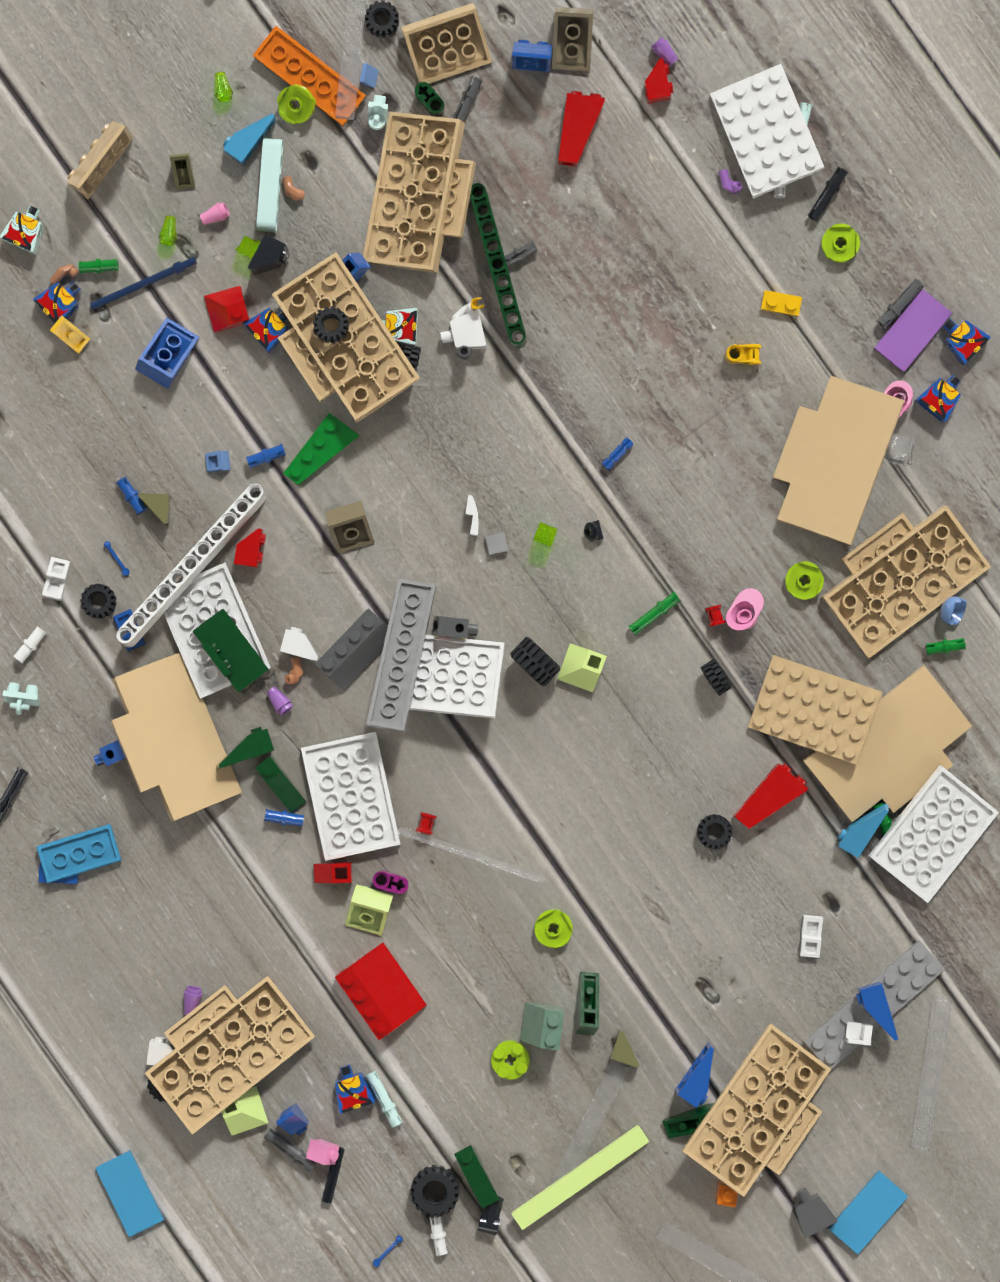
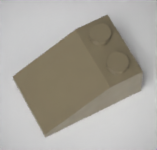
(572, 38)

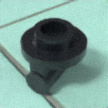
(593, 531)

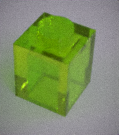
(545, 535)

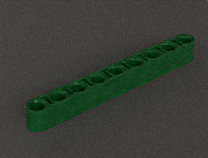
(494, 257)

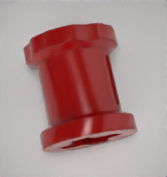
(715, 615)
(426, 823)

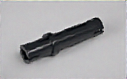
(831, 188)
(11, 791)

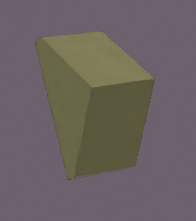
(182, 171)
(159, 505)
(622, 1050)

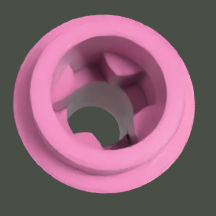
(216, 213)

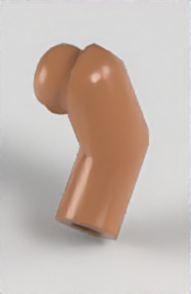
(290, 191)
(63, 271)
(296, 673)

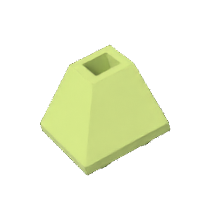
(581, 667)
(245, 1112)

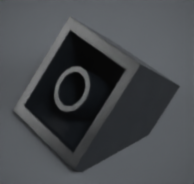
(268, 256)

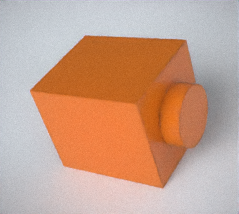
(725, 1195)

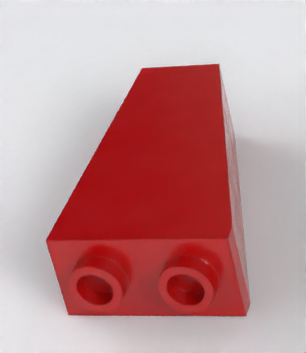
(578, 123)
(771, 794)

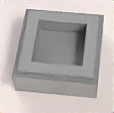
(496, 543)

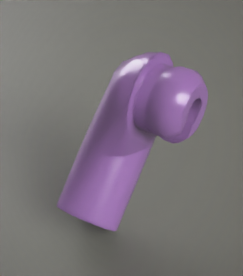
(728, 184)

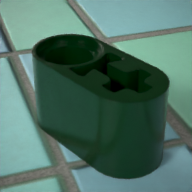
(434, 98)

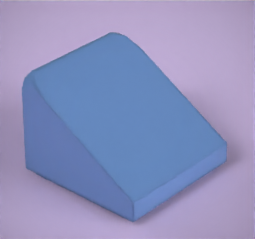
(368, 76)
(217, 461)

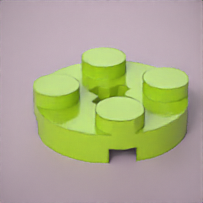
(305, 99)
(832, 250)
(798, 571)
(558, 918)
(514, 1049)

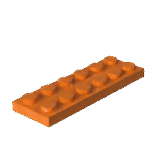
(301, 67)

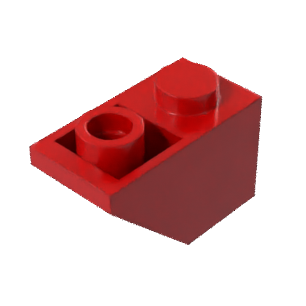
(657, 85)
(249, 549)
(333, 872)

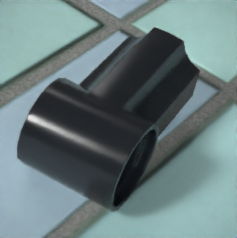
(490, 1218)

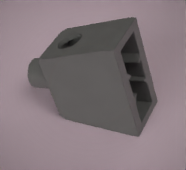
(446, 627)
(812, 1213)

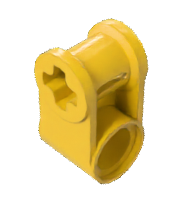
(747, 354)

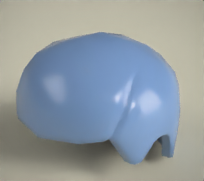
(953, 610)

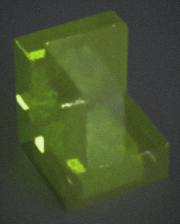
(247, 247)

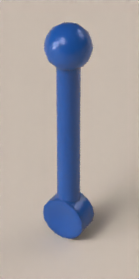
(125, 571)
(376, 1262)

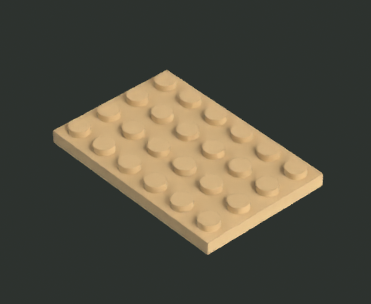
(815, 709)

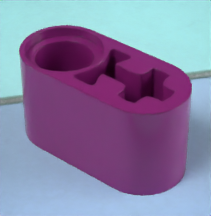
(397, 877)

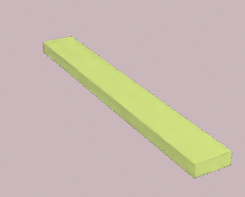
(580, 1177)

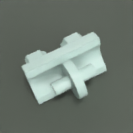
(378, 112)
(19, 700)

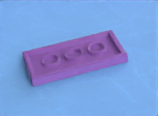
(912, 330)

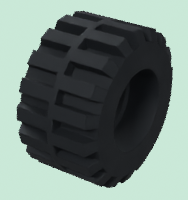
(535, 661)
(435, 1207)

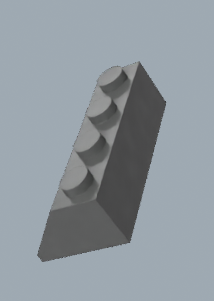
(354, 650)

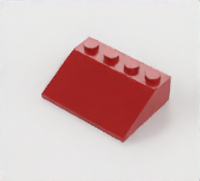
(380, 991)

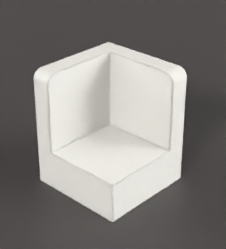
(858, 1033)

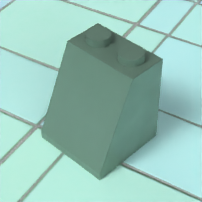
(542, 1025)

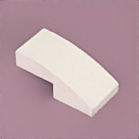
(471, 510)
(56, 578)
(811, 936)

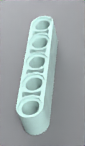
(269, 185)

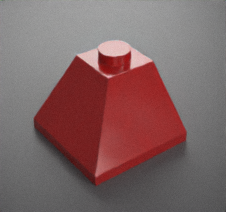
(227, 309)

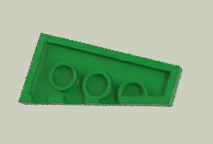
(321, 447)

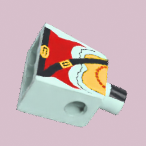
(24, 230)
(402, 325)

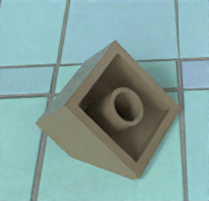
(349, 527)

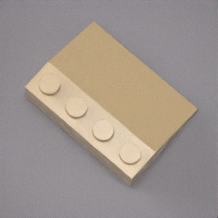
(447, 44)
(100, 159)

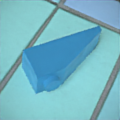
(245, 141)
(861, 831)

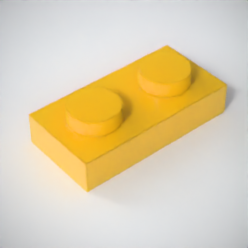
(781, 303)
(70, 334)

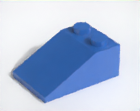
(531, 56)
(166, 353)
(696, 1081)

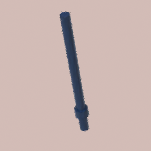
(177, 267)

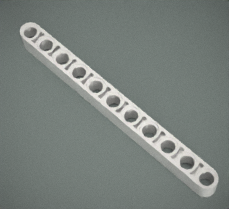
(190, 574)

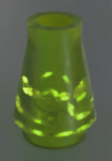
(223, 90)
(168, 232)

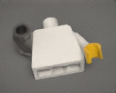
(466, 330)

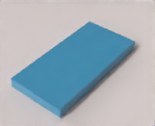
(78, 853)
(129, 1193)
(868, 1212)

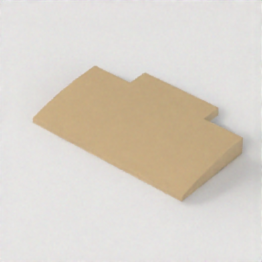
(418, 192)
(362, 367)
(836, 458)
(903, 577)
(171, 738)
(900, 750)
(226, 1050)
(760, 1113)

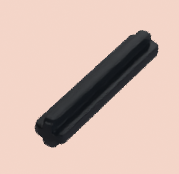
(332, 1178)

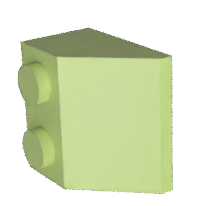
(368, 910)

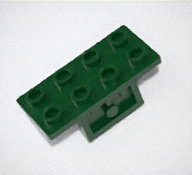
(230, 650)

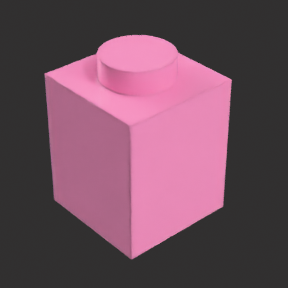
(322, 1152)

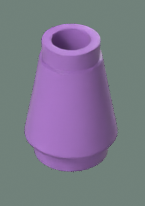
(664, 50)
(279, 701)
(192, 998)

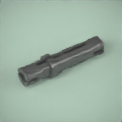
(468, 97)
(530, 248)
(894, 310)
(290, 1150)

